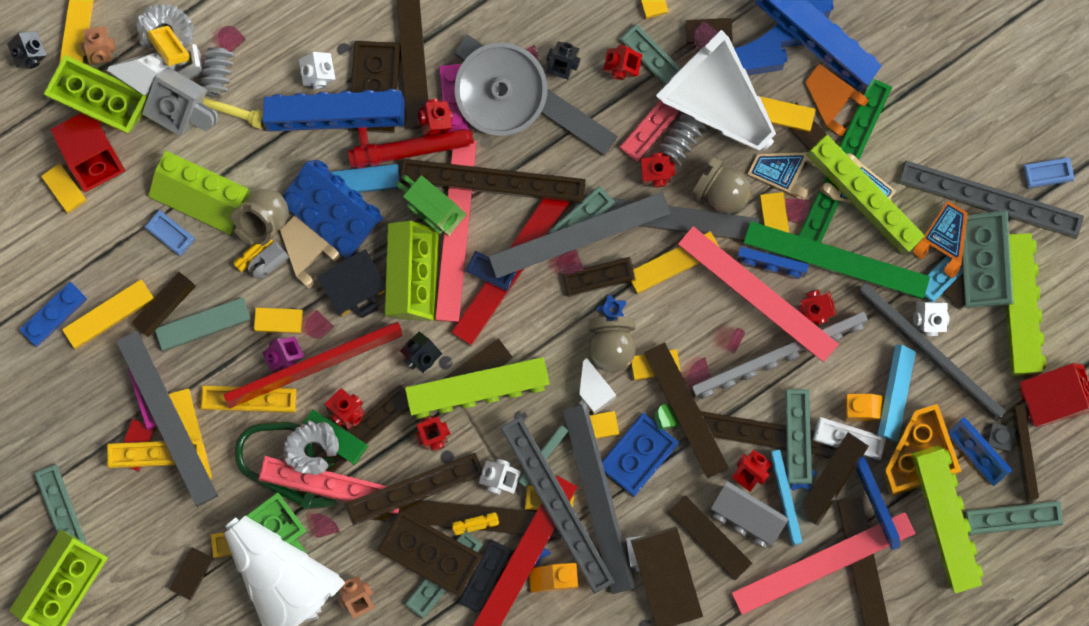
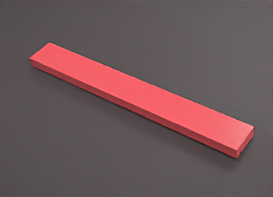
(455, 247)
(758, 294)
(818, 565)

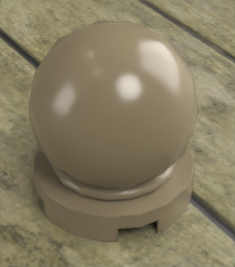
(725, 188)
(260, 216)
(612, 345)

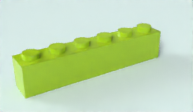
(865, 195)
(1023, 315)
(477, 386)
(947, 519)

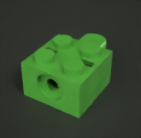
(432, 205)
(274, 517)

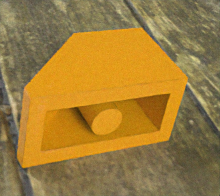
(863, 407)
(554, 578)

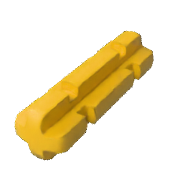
(241, 263)
(475, 523)

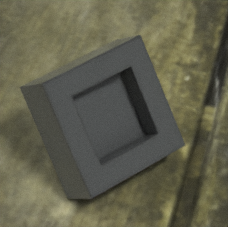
(1001, 437)

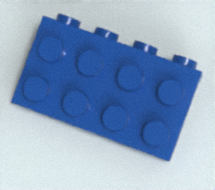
(331, 208)

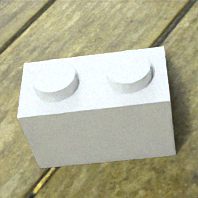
(140, 71)

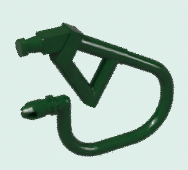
(308, 501)

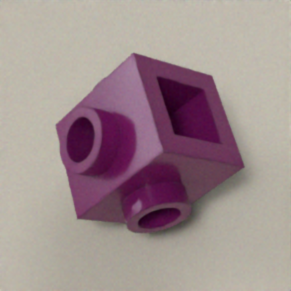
(282, 353)

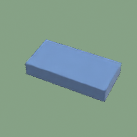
(1048, 173)
(169, 233)

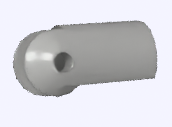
(267, 261)

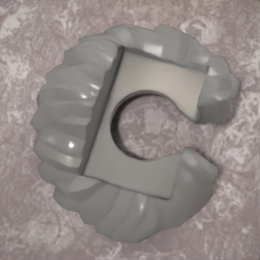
(165, 14)
(310, 433)

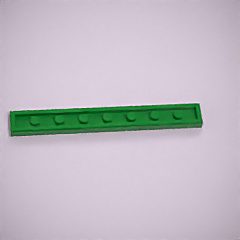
(854, 143)
(837, 260)

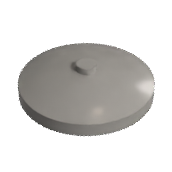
(501, 89)

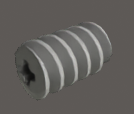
(215, 71)
(680, 138)

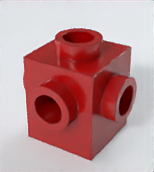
(622, 62)
(435, 117)
(657, 161)
(823, 301)
(345, 409)
(430, 425)
(751, 470)

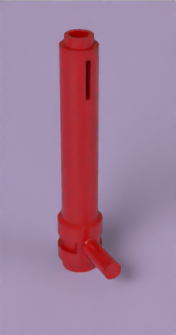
(375, 154)

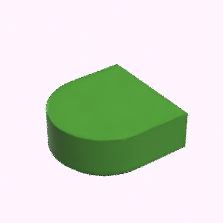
(665, 417)

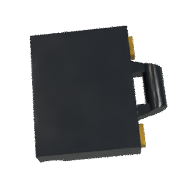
(353, 284)

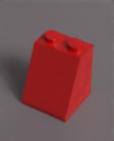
(87, 151)
(1056, 395)

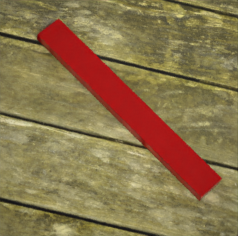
(490, 296)
(313, 365)
(521, 564)

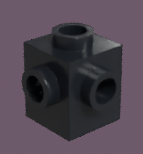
(27, 50)
(563, 60)
(420, 353)

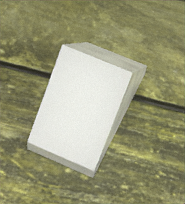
(193, 67)

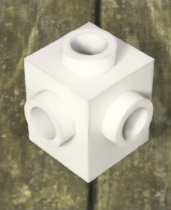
(317, 70)
(931, 317)
(499, 477)

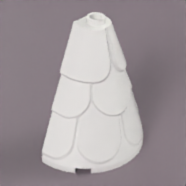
(720, 95)
(278, 576)

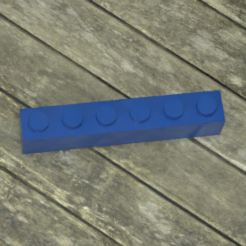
(824, 40)
(334, 110)

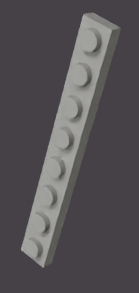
(770, 361)

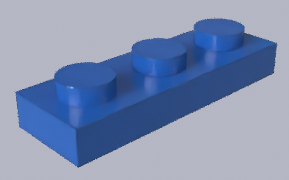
(772, 263)
(53, 314)
(979, 451)

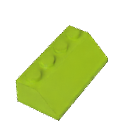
(96, 95)
(197, 192)
(406, 242)
(58, 582)

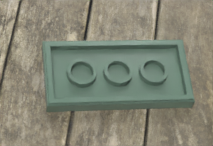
(987, 261)

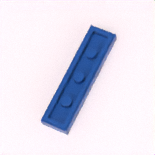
(878, 504)

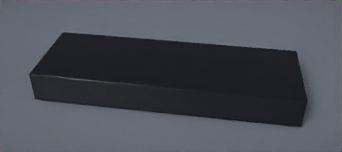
(485, 576)

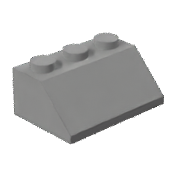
(748, 515)

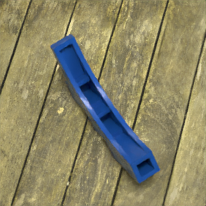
(767, 53)

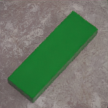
(349, 446)

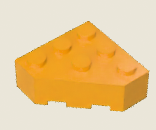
(922, 432)

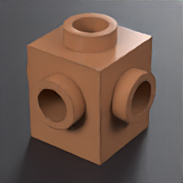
(98, 45)
(356, 597)

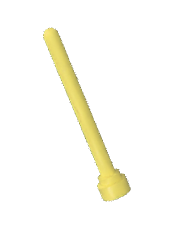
(253, 117)

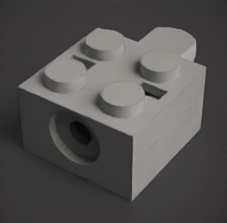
(178, 104)

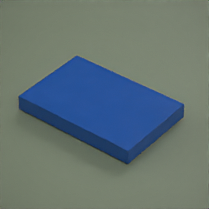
(638, 455)

